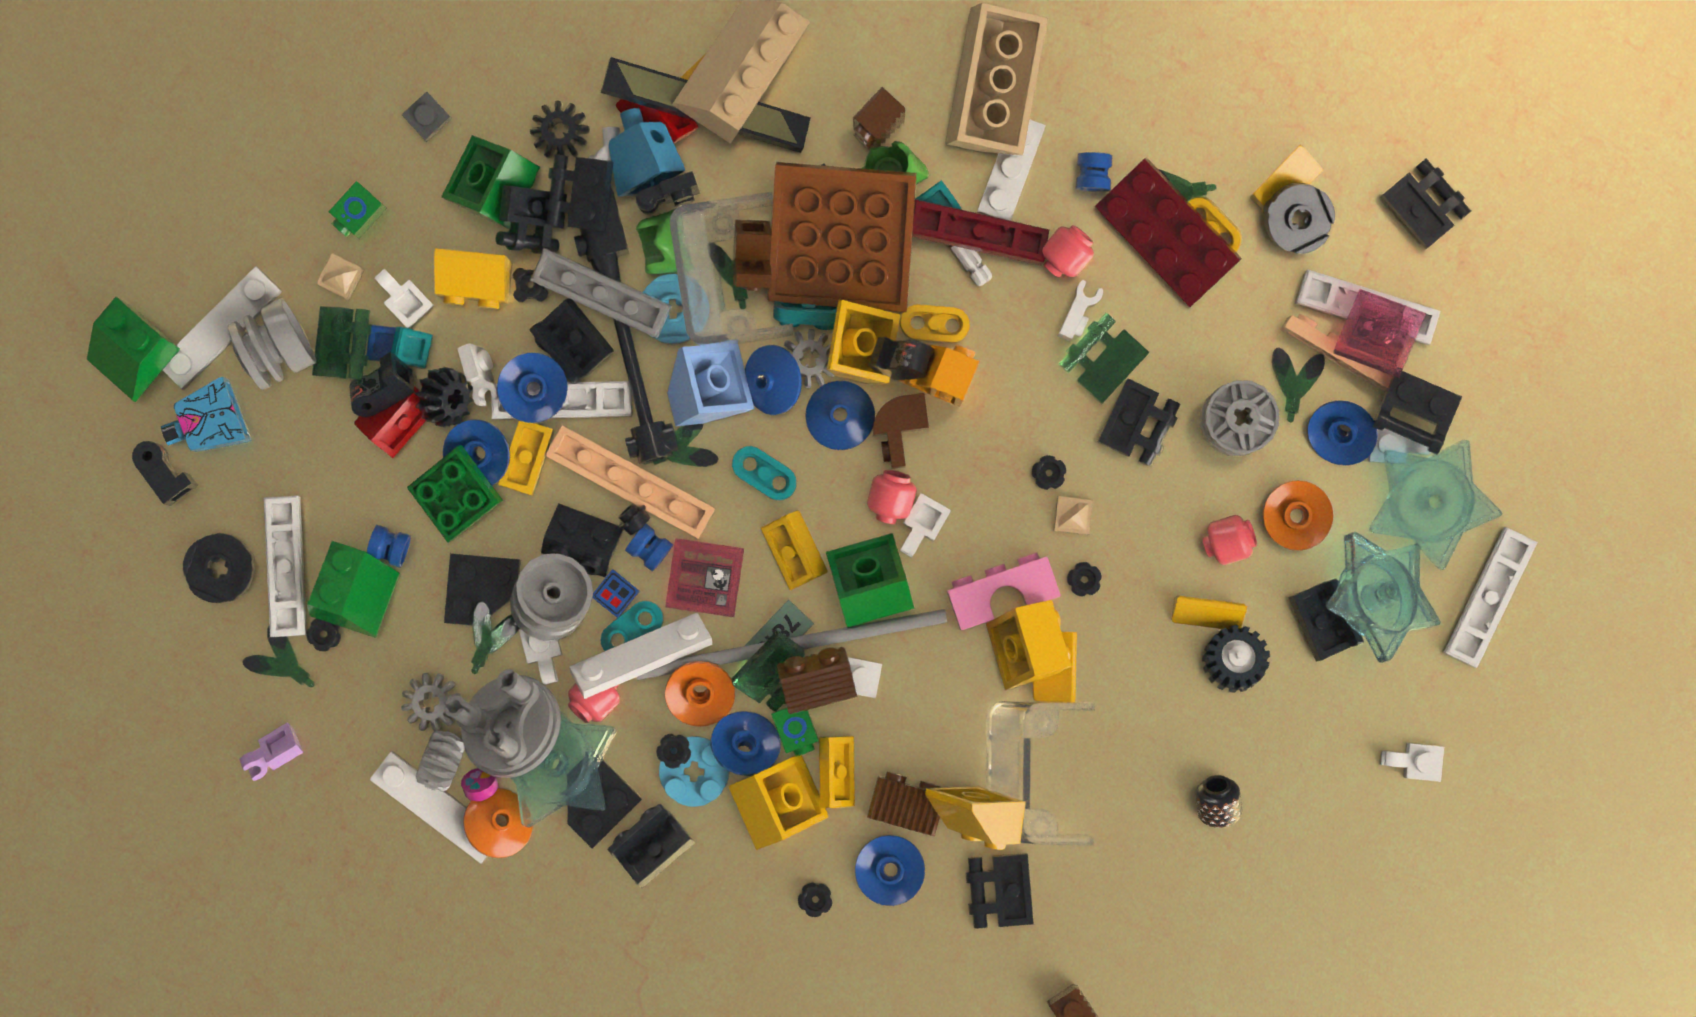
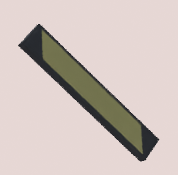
(660, 90)

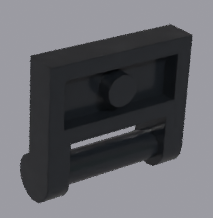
(1422, 401)

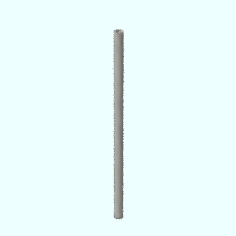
(811, 640)

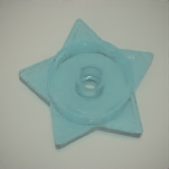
(1408, 509)
(1381, 594)
(575, 778)

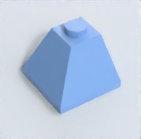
(708, 384)

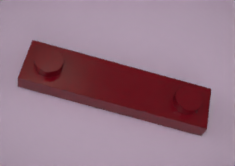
(979, 232)

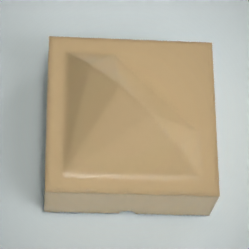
(340, 276)
(1073, 515)

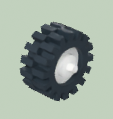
(1236, 659)

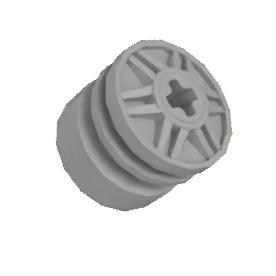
(271, 344)
(1219, 424)

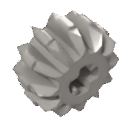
(821, 361)
(421, 694)
(440, 760)

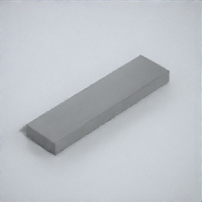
(601, 293)

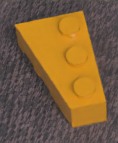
(947, 374)

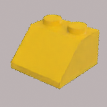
(472, 277)
(855, 338)
(1029, 644)
(778, 802)
(979, 814)

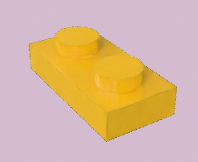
(526, 457)
(836, 771)

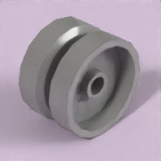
(556, 577)

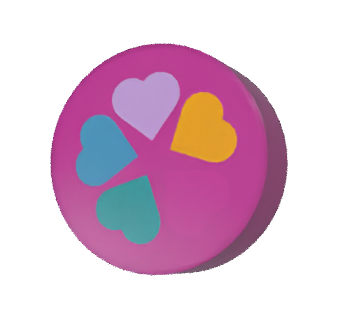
(478, 785)

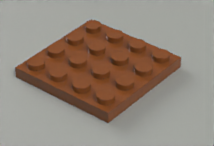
(841, 236)

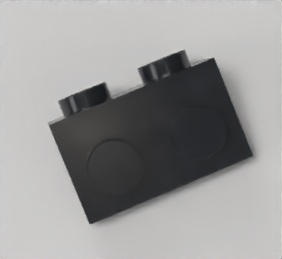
(571, 340)
(582, 538)
(1324, 630)
(650, 844)

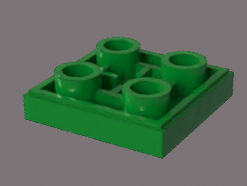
(454, 493)

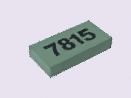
(787, 620)

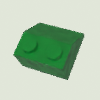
(481, 176)
(128, 348)
(870, 580)
(352, 590)

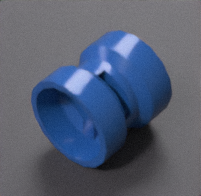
(1094, 172)
(389, 545)
(656, 551)

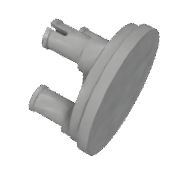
(507, 724)

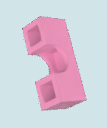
(972, 599)

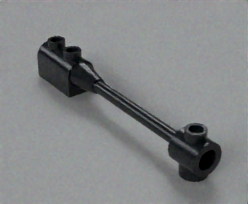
(651, 439)

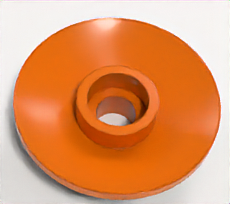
(1315, 509)
(699, 707)
(486, 834)

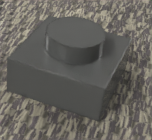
(426, 116)

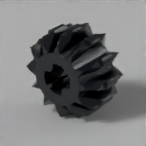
(569, 121)
(444, 397)

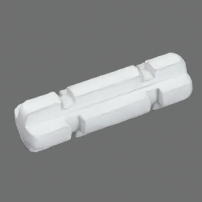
(972, 262)

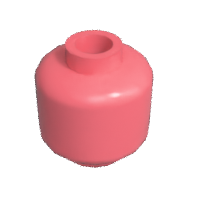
(1068, 251)
(891, 496)
(1230, 539)
(595, 707)

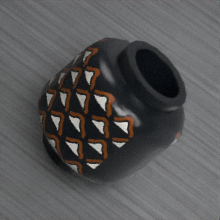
(1218, 801)

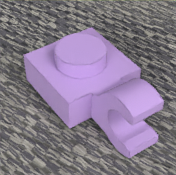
(274, 751)

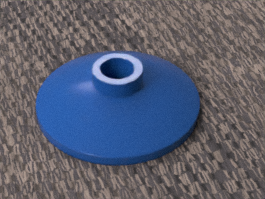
(773, 379)
(514, 382)
(845, 433)
(485, 435)
(1339, 445)
(750, 731)
(871, 870)

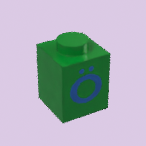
(356, 211)
(795, 731)

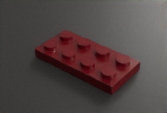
(1168, 232)

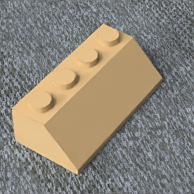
(740, 65)
(996, 80)

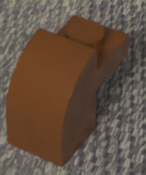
(752, 254)
(899, 416)

